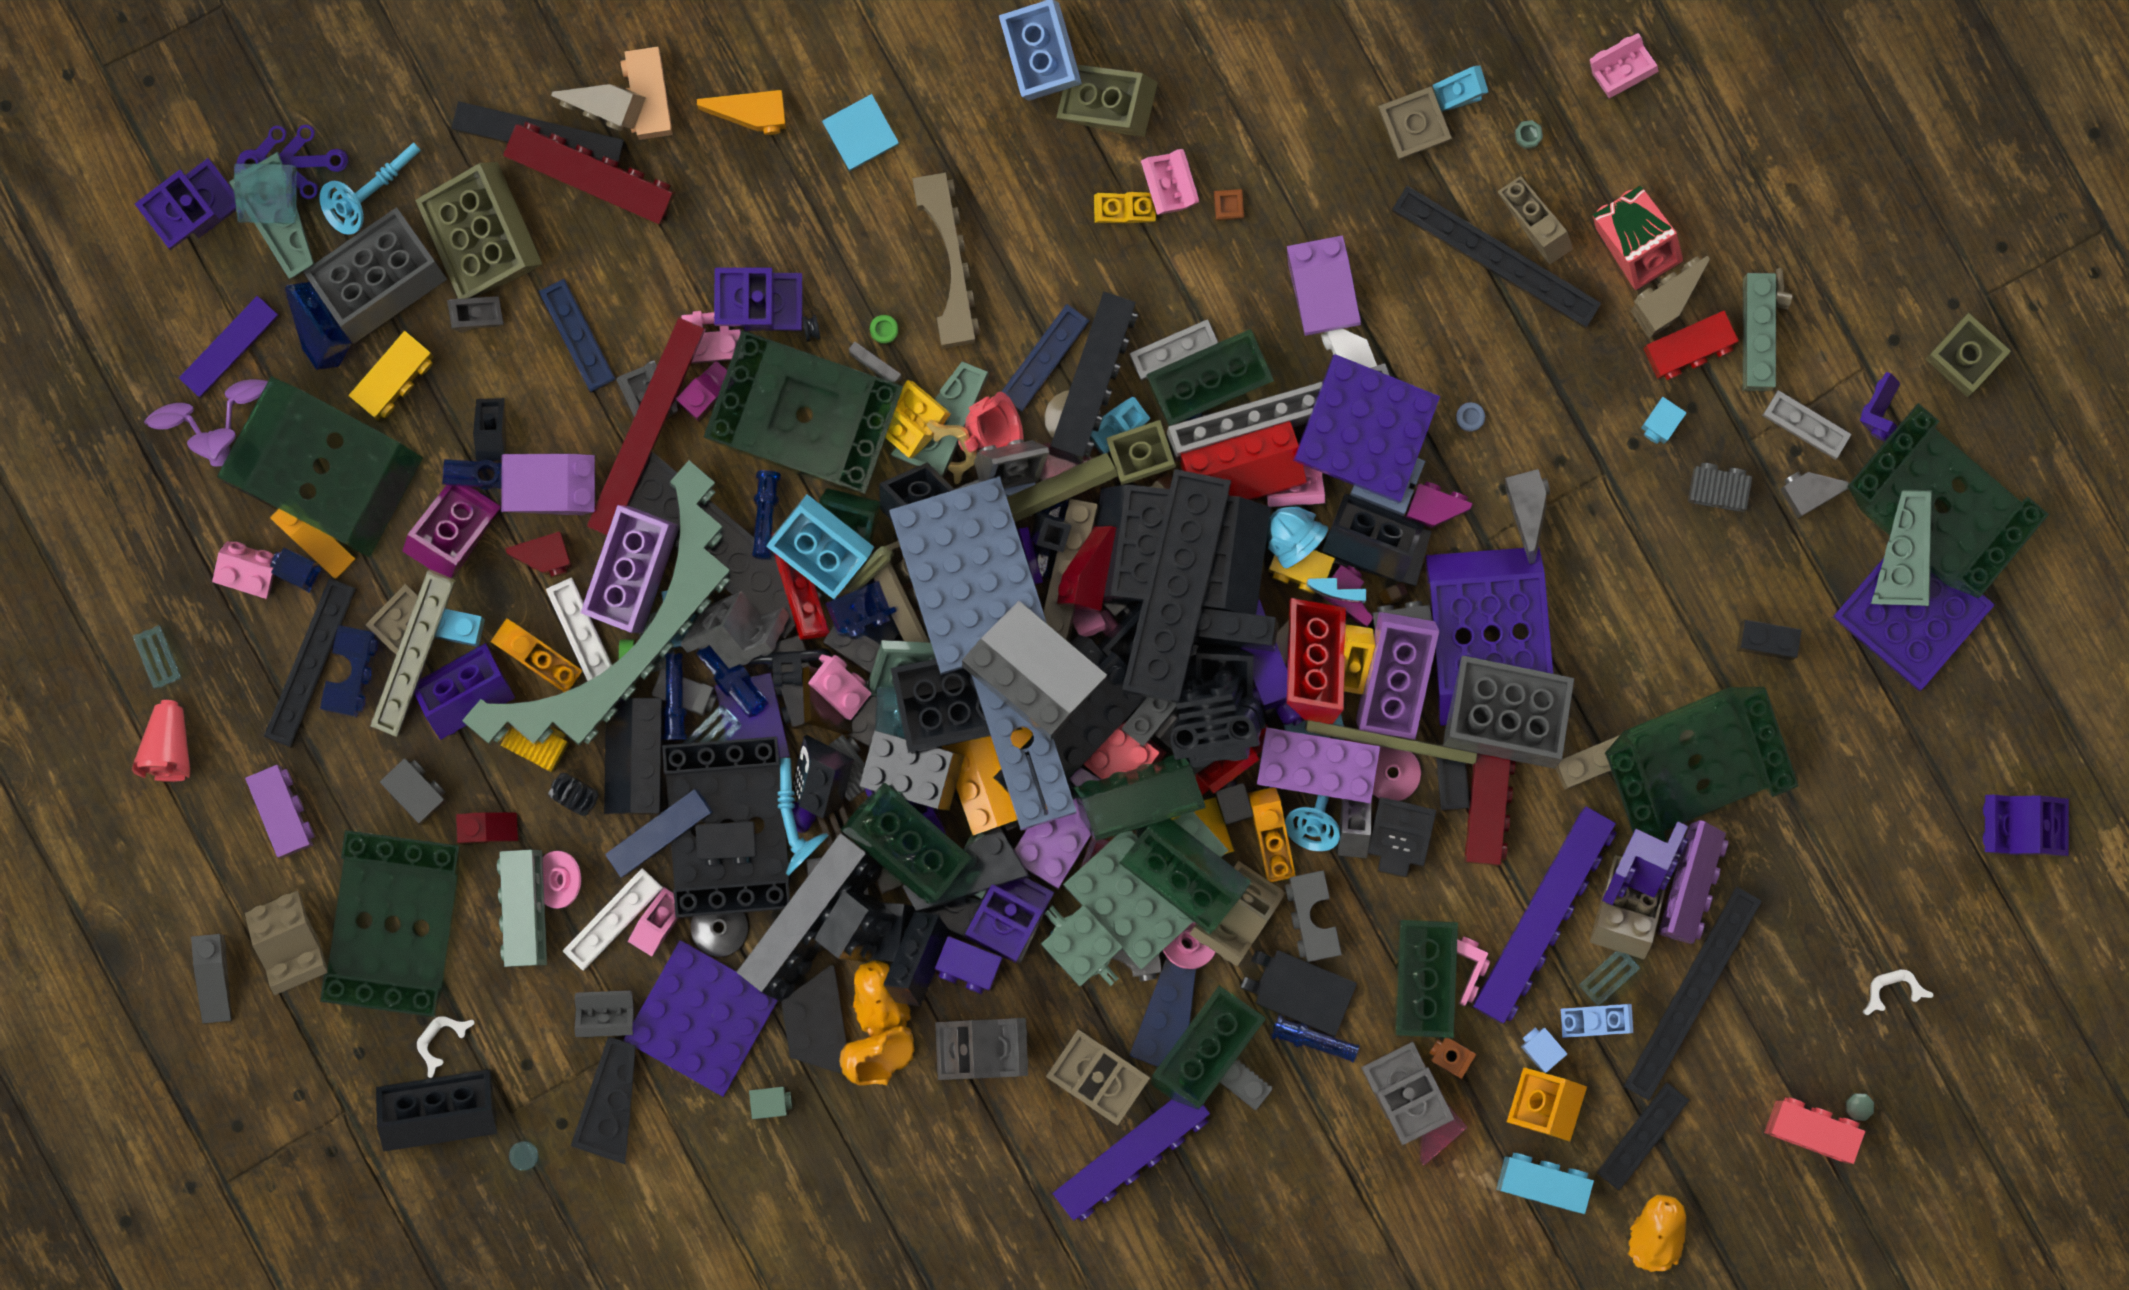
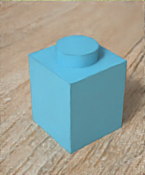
(1662, 421)

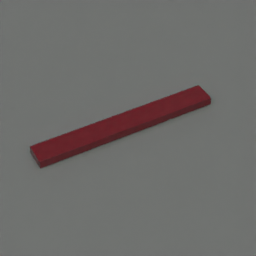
(647, 423)

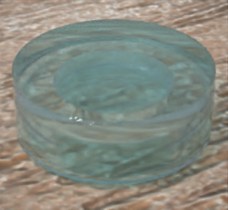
(523, 1155)

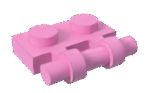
(714, 345)

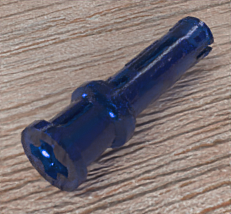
(765, 500)
(674, 711)
(1301, 1035)

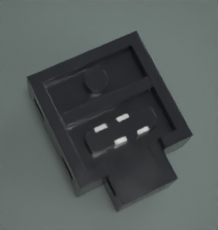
(1400, 836)

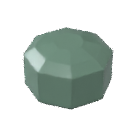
(1528, 134)
(1859, 1107)

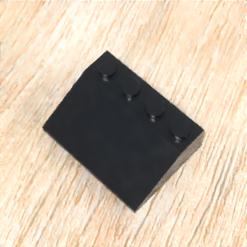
(937, 707)

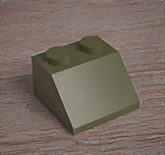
(1140, 452)

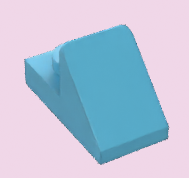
(1461, 89)

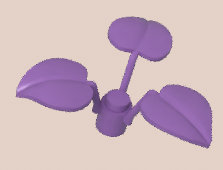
(215, 443)

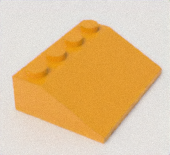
(981, 795)

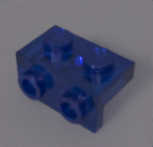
(860, 608)

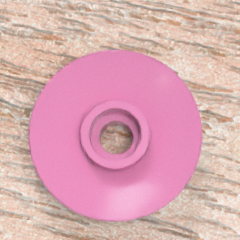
(1408, 774)
(560, 879)
(1188, 958)

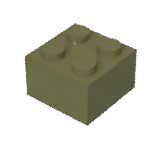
(1968, 355)

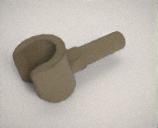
(1783, 299)

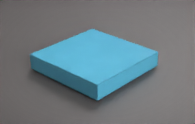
(860, 132)

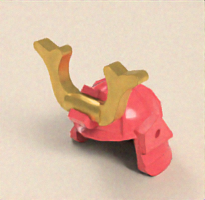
(988, 424)

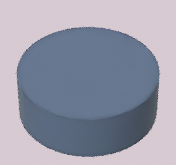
(1470, 417)

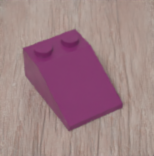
(450, 529)

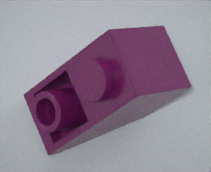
(1435, 507)

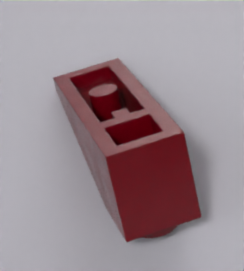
(1086, 576)

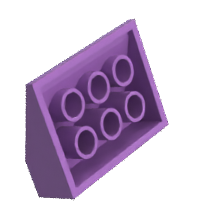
(1692, 883)

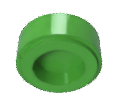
(884, 329)

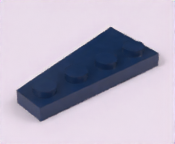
(1166, 1014)

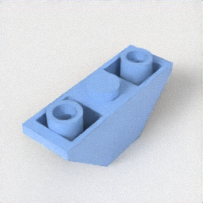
(1597, 1020)

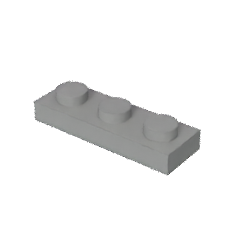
(1173, 348)
(1806, 424)

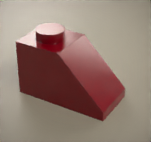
(543, 554)
(487, 827)

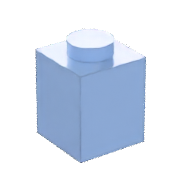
(1542, 1049)

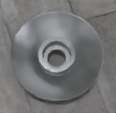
(721, 943)

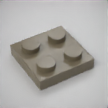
(1414, 123)

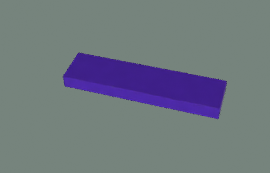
(228, 347)

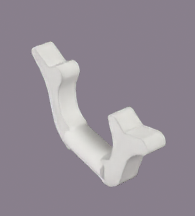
(1890, 978)
(429, 1034)

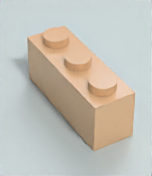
(647, 79)

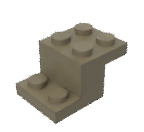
(1245, 920)
(285, 942)
(1098, 1077)

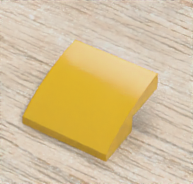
(909, 423)

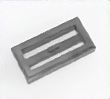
(874, 363)

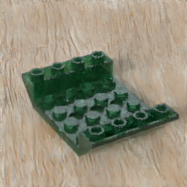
(278, 456)
(1981, 525)
(1738, 754)
(387, 880)

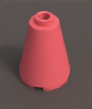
(164, 745)

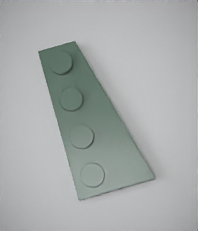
(286, 239)
(955, 396)
(1907, 559)

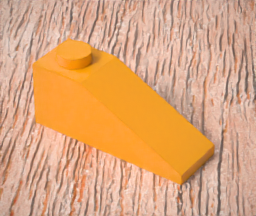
(754, 110)
(318, 545)

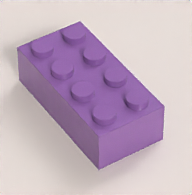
(630, 569)
(1397, 675)
(1318, 765)
(1055, 845)

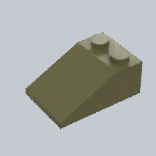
(1109, 100)

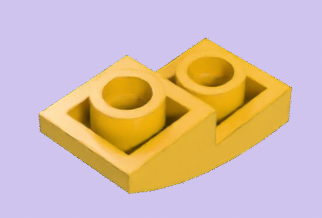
(1124, 208)

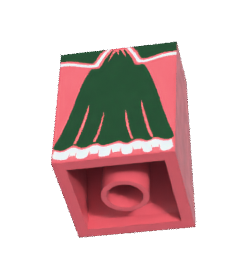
(1638, 237)

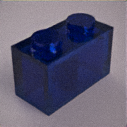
(295, 569)

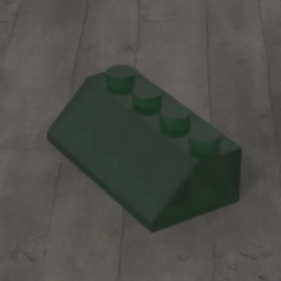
(1209, 377)
(1138, 797)
(906, 843)
(1185, 873)
(1425, 979)
(1207, 1049)

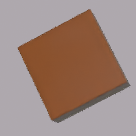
(1228, 205)

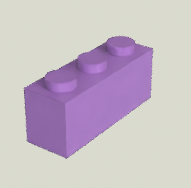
(280, 811)

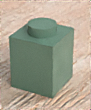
(770, 1102)

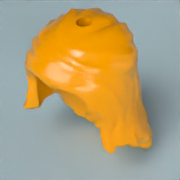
(873, 1003)
(877, 1057)
(1658, 1234)

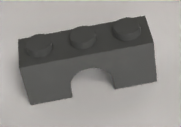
(1305, 892)

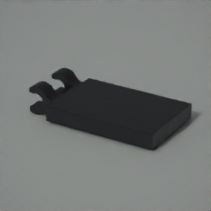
(1301, 991)

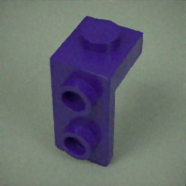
(1875, 409)

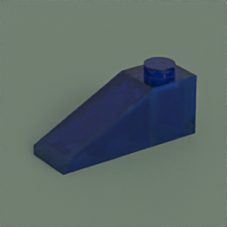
(317, 328)

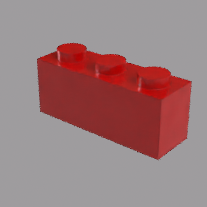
(1691, 346)

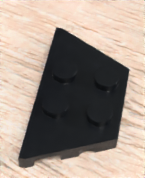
(816, 1022)

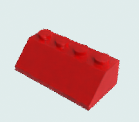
(1254, 462)
(1316, 660)

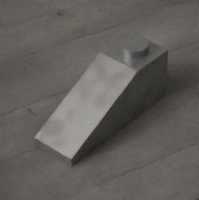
(1528, 503)

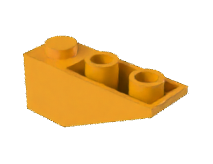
(536, 655)
(1271, 834)

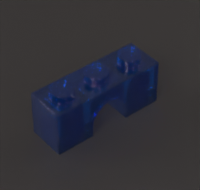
(347, 696)

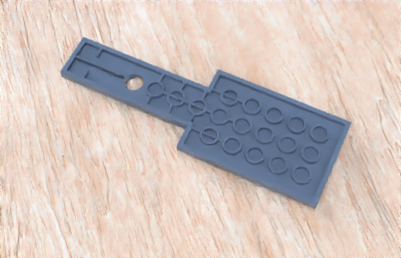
(965, 579)

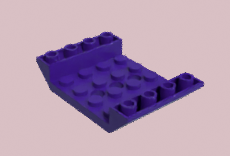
(1482, 592)

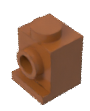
(1457, 1067)

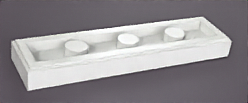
(579, 628)
(612, 919)

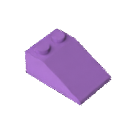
(1323, 285)
(548, 483)

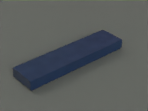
(577, 335)
(1045, 357)
(659, 833)

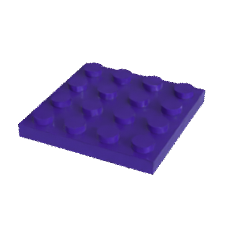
(1366, 428)
(1913, 637)
(701, 1018)

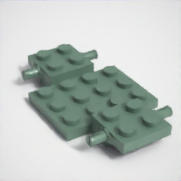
(1117, 911)

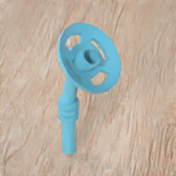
(351, 201)
(1313, 826)
(800, 847)

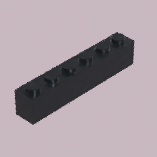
(1092, 378)

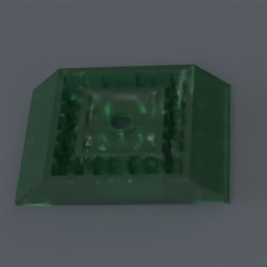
(774, 381)

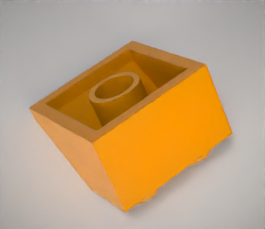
(1546, 1104)

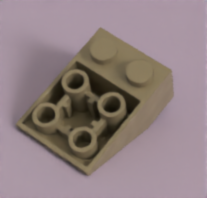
(1662, 307)
(1629, 922)

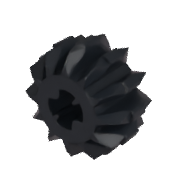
(573, 794)

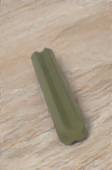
(870, 568)

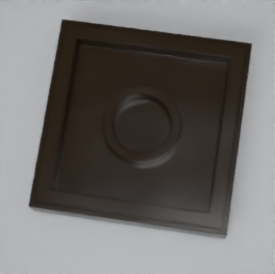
(818, 710)

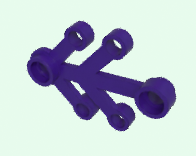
(288, 158)

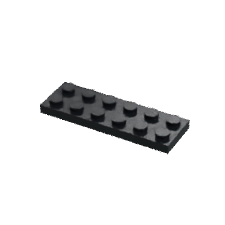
(1092, 721)

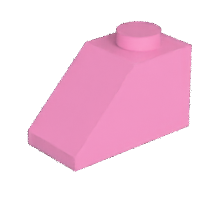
(655, 923)

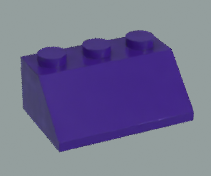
(458, 686)

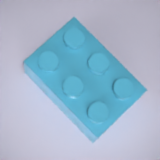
(820, 546)
(1545, 1183)

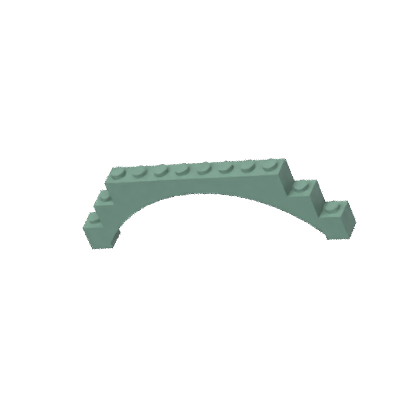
(586, 706)

